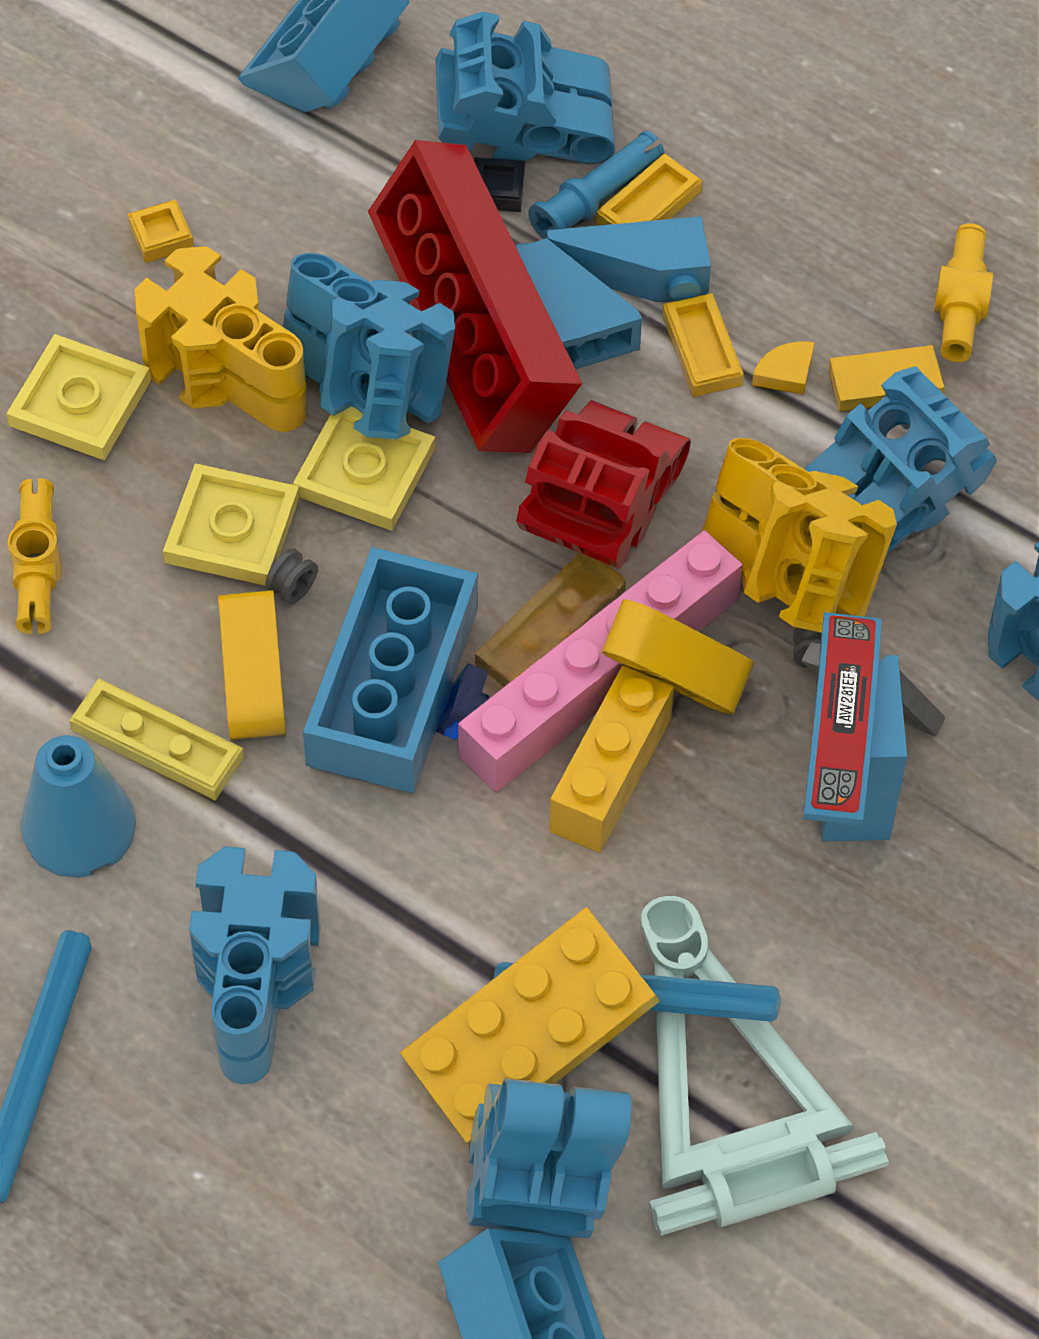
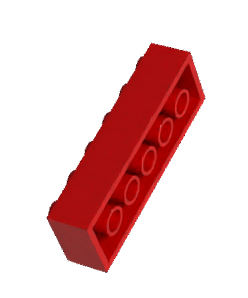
(457, 252)

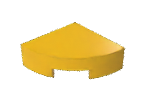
(785, 367)

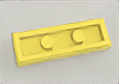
(157, 739)

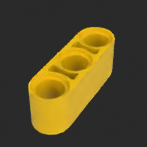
(678, 656)
(251, 665)

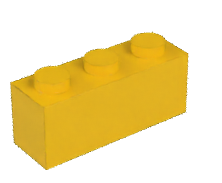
(611, 759)

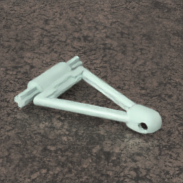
(758, 1166)

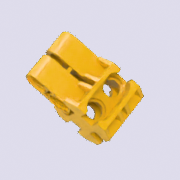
(221, 342)
(801, 528)

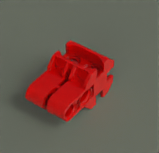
(600, 481)

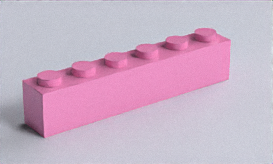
(574, 677)

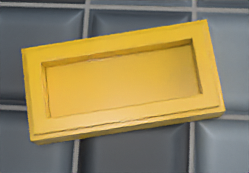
(652, 195)
(702, 345)
(860, 376)

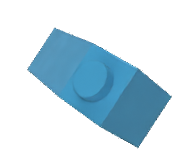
(643, 258)

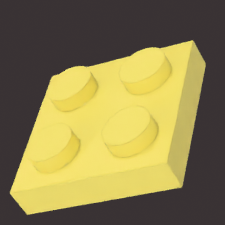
(79, 397)
(363, 473)
(231, 524)

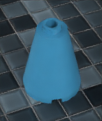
(75, 810)

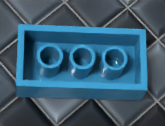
(391, 670)

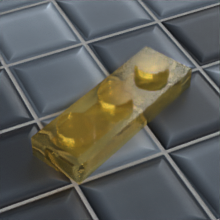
(550, 617)

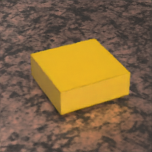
(160, 230)

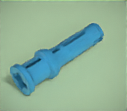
(580, 198)

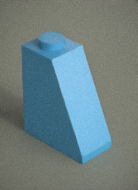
(585, 311)

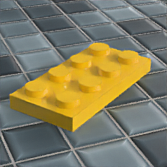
(531, 1019)

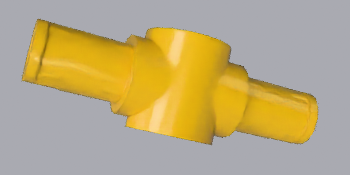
(963, 292)
(38, 575)

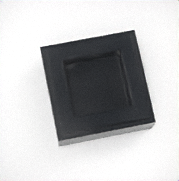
(504, 181)

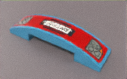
(843, 719)

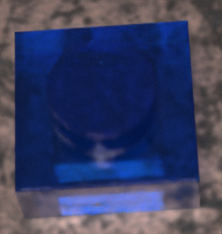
(462, 699)

